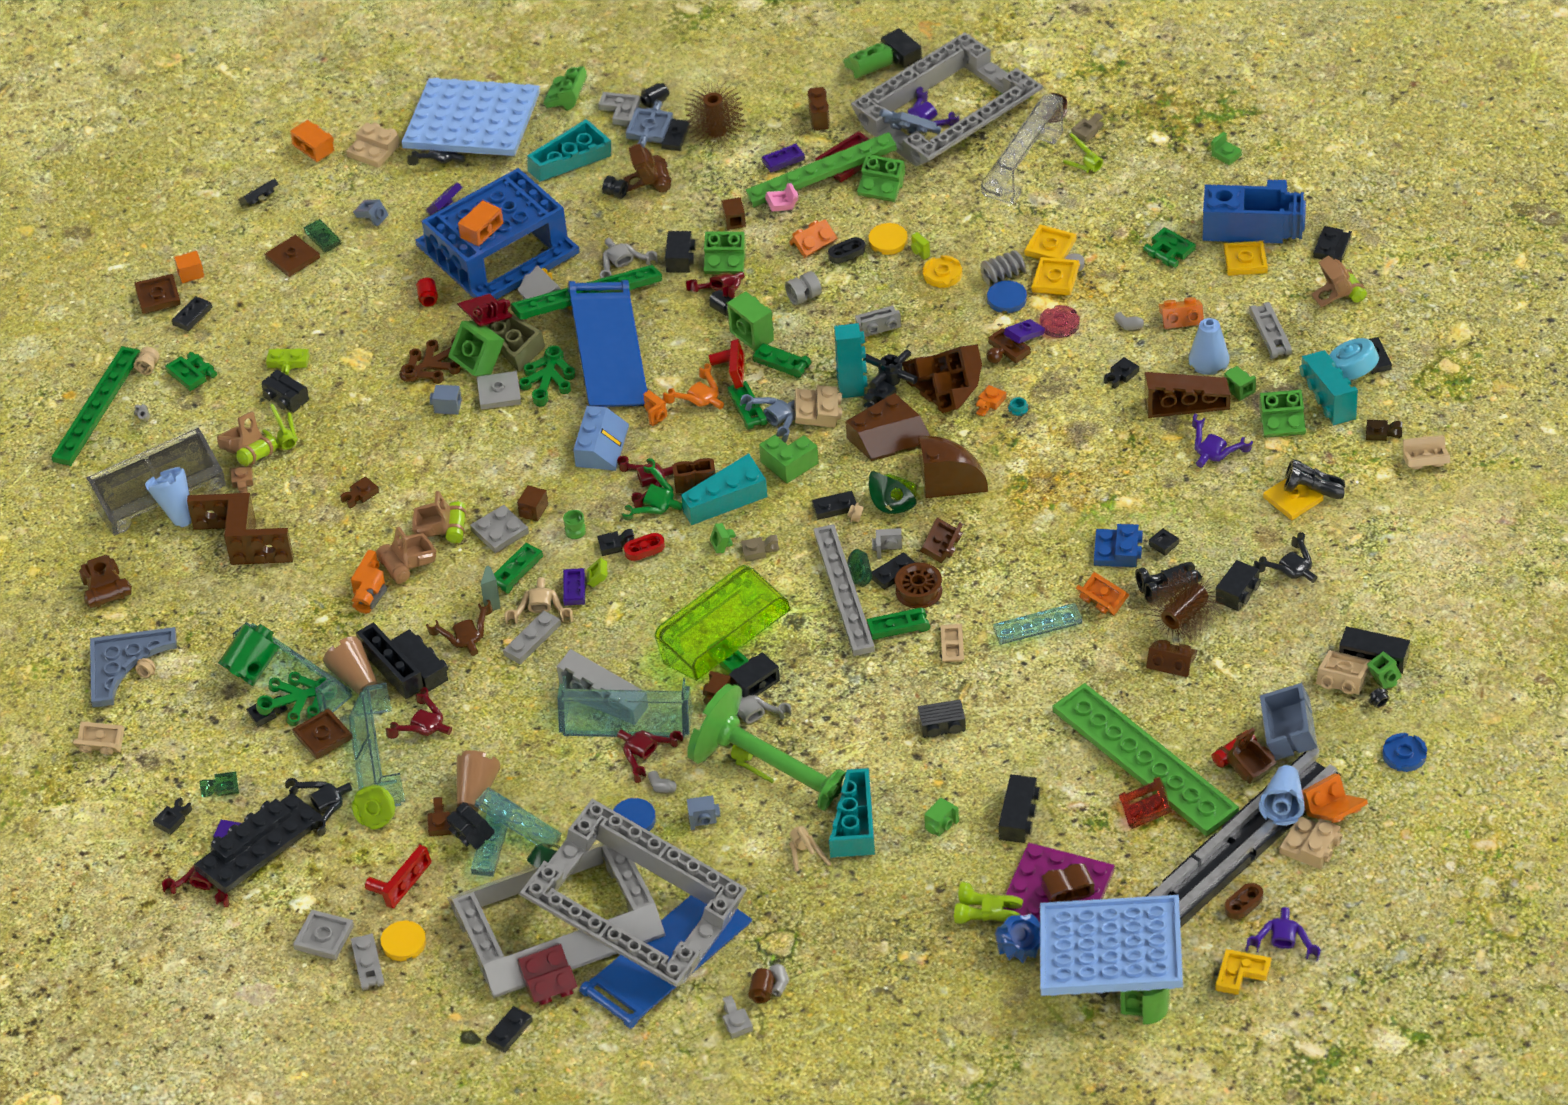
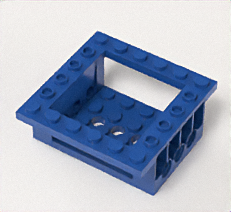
(524, 211)

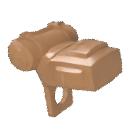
(405, 554)

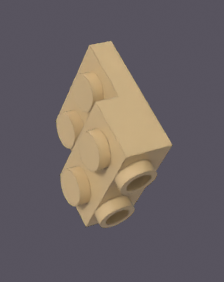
(373, 144)
(818, 406)
(1342, 672)
(1311, 841)

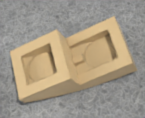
(952, 643)

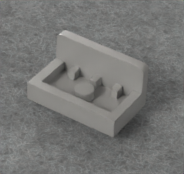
(879, 320)

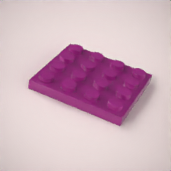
(1039, 860)

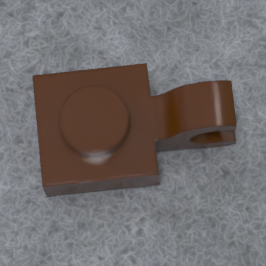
(437, 821)

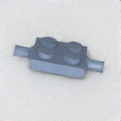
(909, 122)
(649, 124)

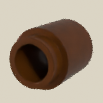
(761, 985)

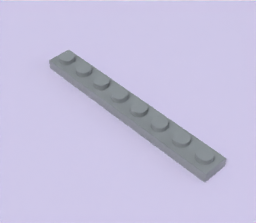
(844, 590)

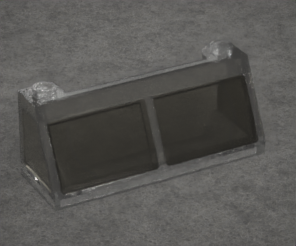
(121, 491)

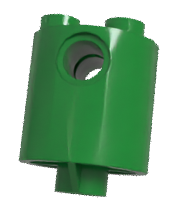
(250, 653)

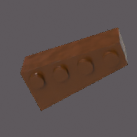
(1184, 394)

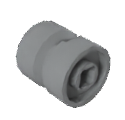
(806, 286)

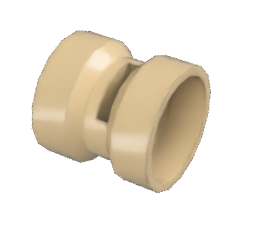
(146, 361)

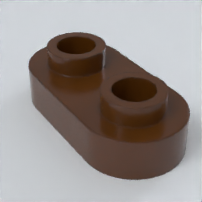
(1240, 904)

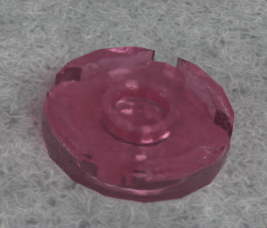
(1060, 321)

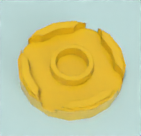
(888, 238)
(942, 271)
(403, 940)

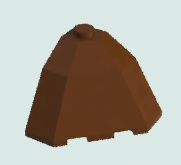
(947, 376)

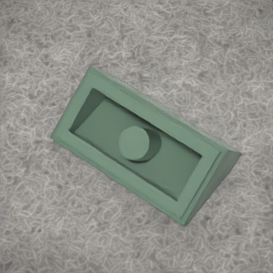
(490, 589)

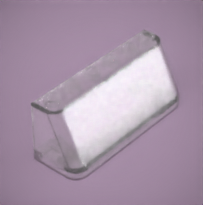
(1042, 123)

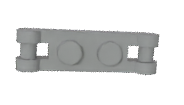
(1270, 330)

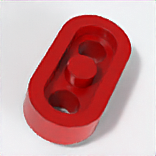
(644, 546)

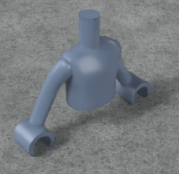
(776, 413)

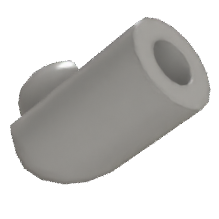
(1128, 323)
(142, 412)
(661, 785)
(781, 977)

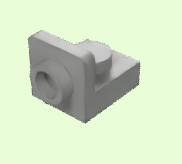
(887, 539)

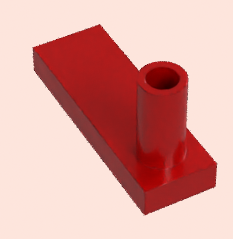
(736, 360)
(402, 879)

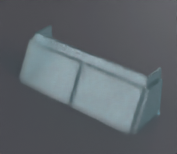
(330, 693)
(371, 701)
(608, 711)

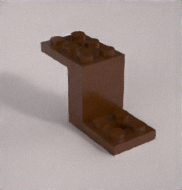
(243, 542)

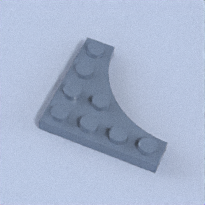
(117, 654)

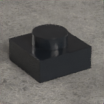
(1163, 541)

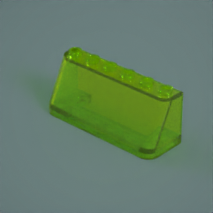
(719, 622)

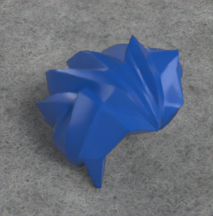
(1019, 937)

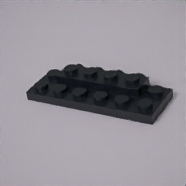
(256, 841)

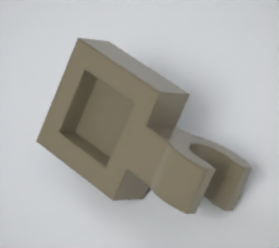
(1088, 128)
(757, 549)

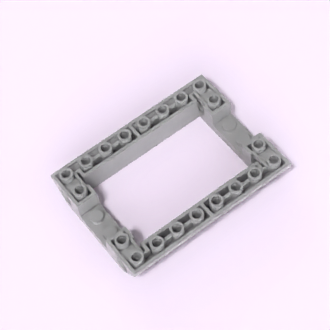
(926, 73)
(655, 855)
(504, 973)

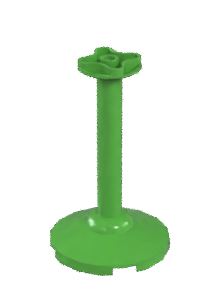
(723, 728)

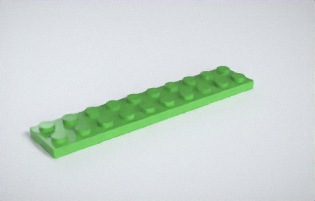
(1145, 758)

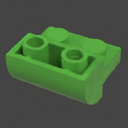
(869, 60)
(566, 88)
(881, 178)
(724, 252)
(1282, 413)
(1149, 1004)

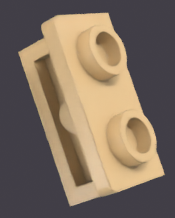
(1425, 451)
(99, 737)

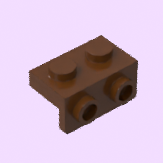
(941, 540)
(1171, 658)

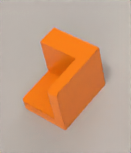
(189, 267)

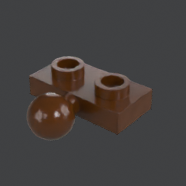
(1005, 346)

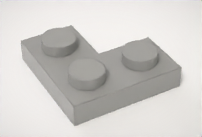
(622, 105)

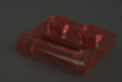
(1148, 808)

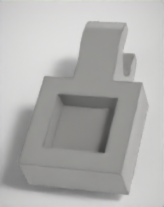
(736, 1020)

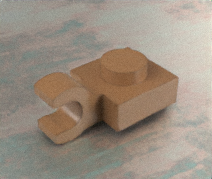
(242, 478)

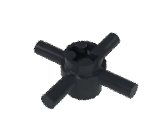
(890, 369)

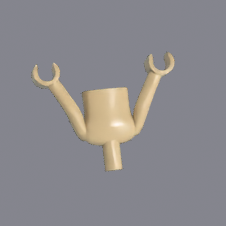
(539, 600)

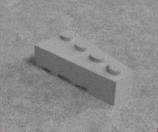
(586, 674)

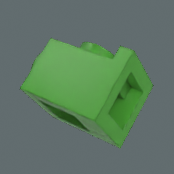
(1240, 383)
(1387, 675)
(941, 817)

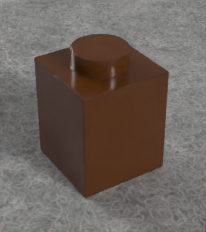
(733, 213)
(532, 503)

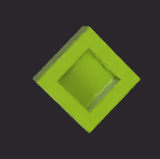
(920, 245)
(597, 572)

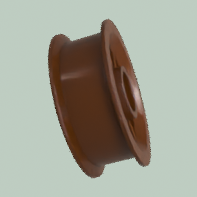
(918, 585)

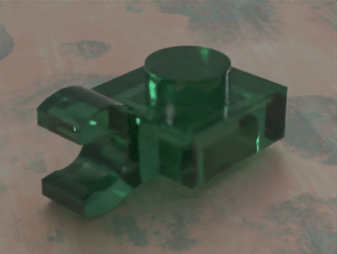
(222, 784)

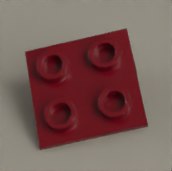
(486, 309)

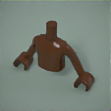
(465, 631)

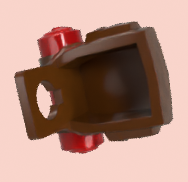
(1246, 756)

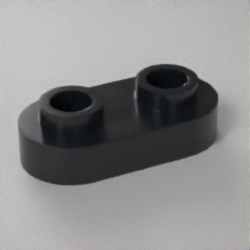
(846, 250)

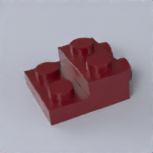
(547, 974)

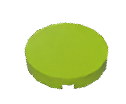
(373, 806)

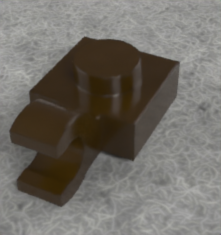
(1379, 430)

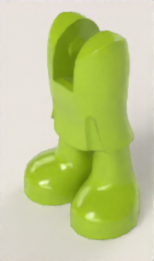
(991, 905)

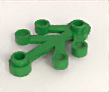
(552, 356)
(295, 695)

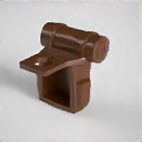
(648, 168)
(103, 582)

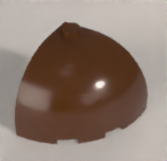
(949, 468)

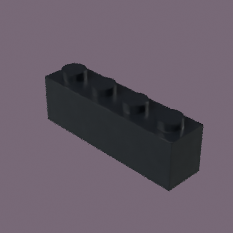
(390, 661)

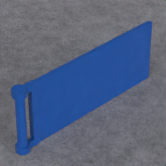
(608, 344)
(639, 987)

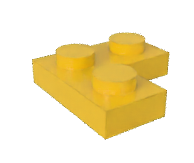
(1240, 965)

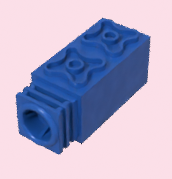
(1252, 214)

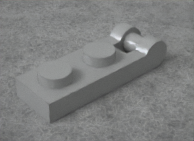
(367, 961)

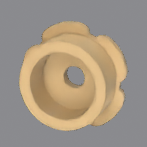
(855, 512)
(145, 667)

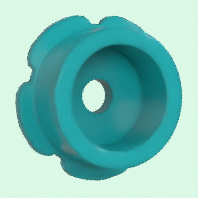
(1018, 406)

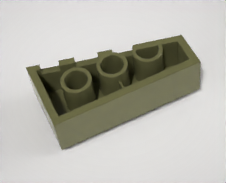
(521, 340)

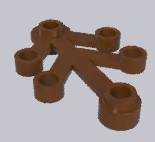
(411, 371)

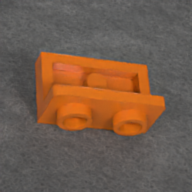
(813, 238)
(1181, 313)
(1102, 593)

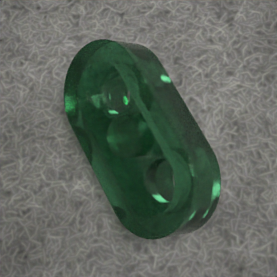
(859, 567)

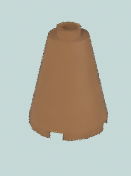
(350, 664)
(474, 776)

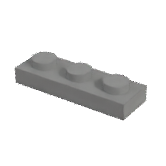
(532, 637)

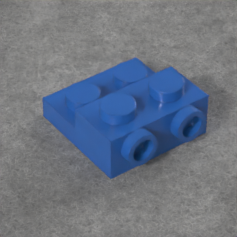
(1118, 546)

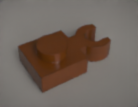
(361, 490)

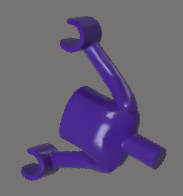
(928, 111)
(1213, 446)
(1284, 935)

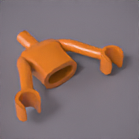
(698, 393)

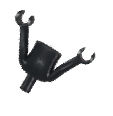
(440, 156)
(1291, 563)
(326, 799)

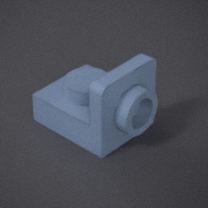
(371, 209)

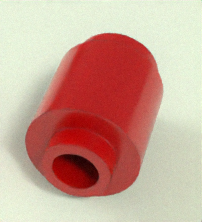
(427, 291)

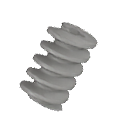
(1002, 265)

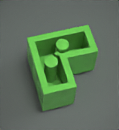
(788, 460)

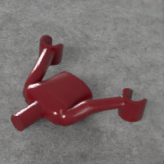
(724, 281)
(645, 479)
(423, 721)
(643, 745)
(196, 881)

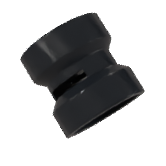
(616, 187)

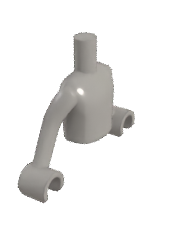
(622, 255)
(753, 708)

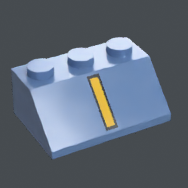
(600, 439)

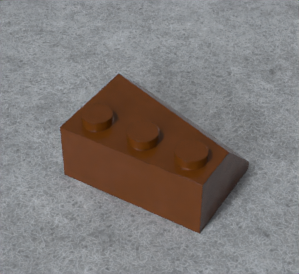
(885, 428)

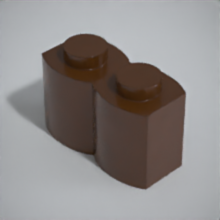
(818, 108)
(689, 474)
(1068, 884)

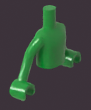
(658, 498)

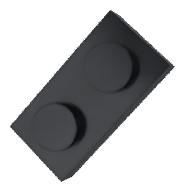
(265, 189)
(833, 505)
(885, 574)
(509, 1029)

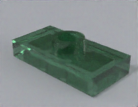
(322, 235)

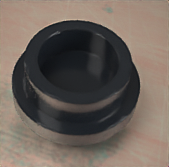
(1378, 697)

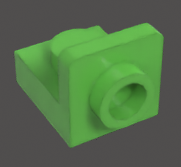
(1224, 150)

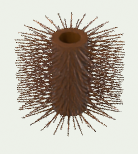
(715, 115)
(1185, 606)

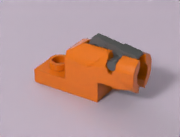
(368, 583)

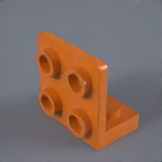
(1328, 800)

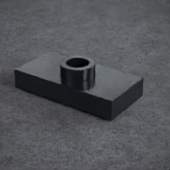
(675, 135)
(192, 313)
(1384, 362)

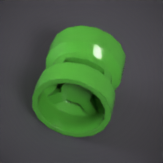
(574, 524)

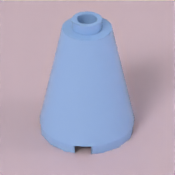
(1209, 348)
(171, 494)
(1283, 797)

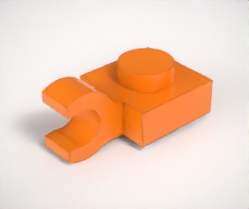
(990, 398)

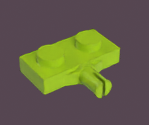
(287, 359)

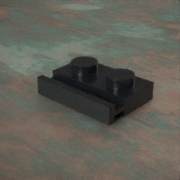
(1332, 243)

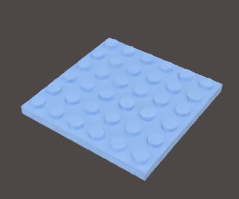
(471, 116)
(1110, 945)

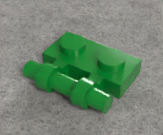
(1172, 243)
(185, 372)

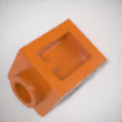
(655, 407)

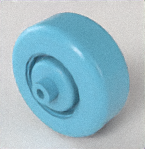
(1355, 357)

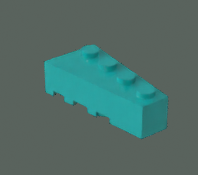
(569, 151)
(849, 360)
(1330, 387)
(725, 491)
(854, 821)

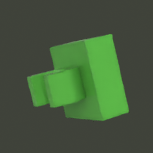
(721, 538)

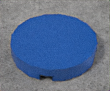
(1007, 296)
(1404, 752)
(637, 811)

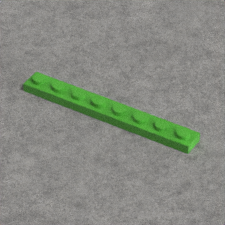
(823, 168)

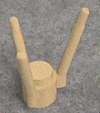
(802, 841)

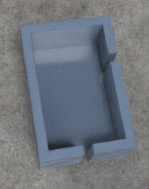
(1288, 721)

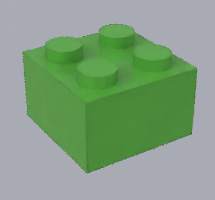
(750, 321)
(476, 348)

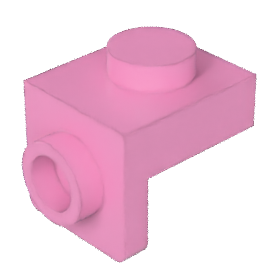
(782, 200)

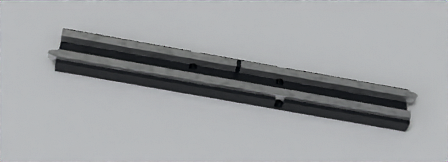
(1231, 849)

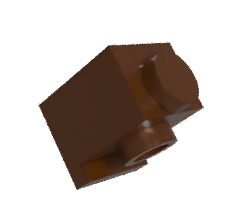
(716, 682)

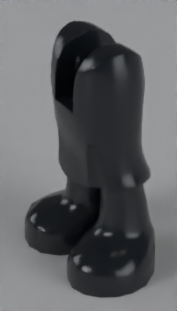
(1301, 474)
(1148, 583)

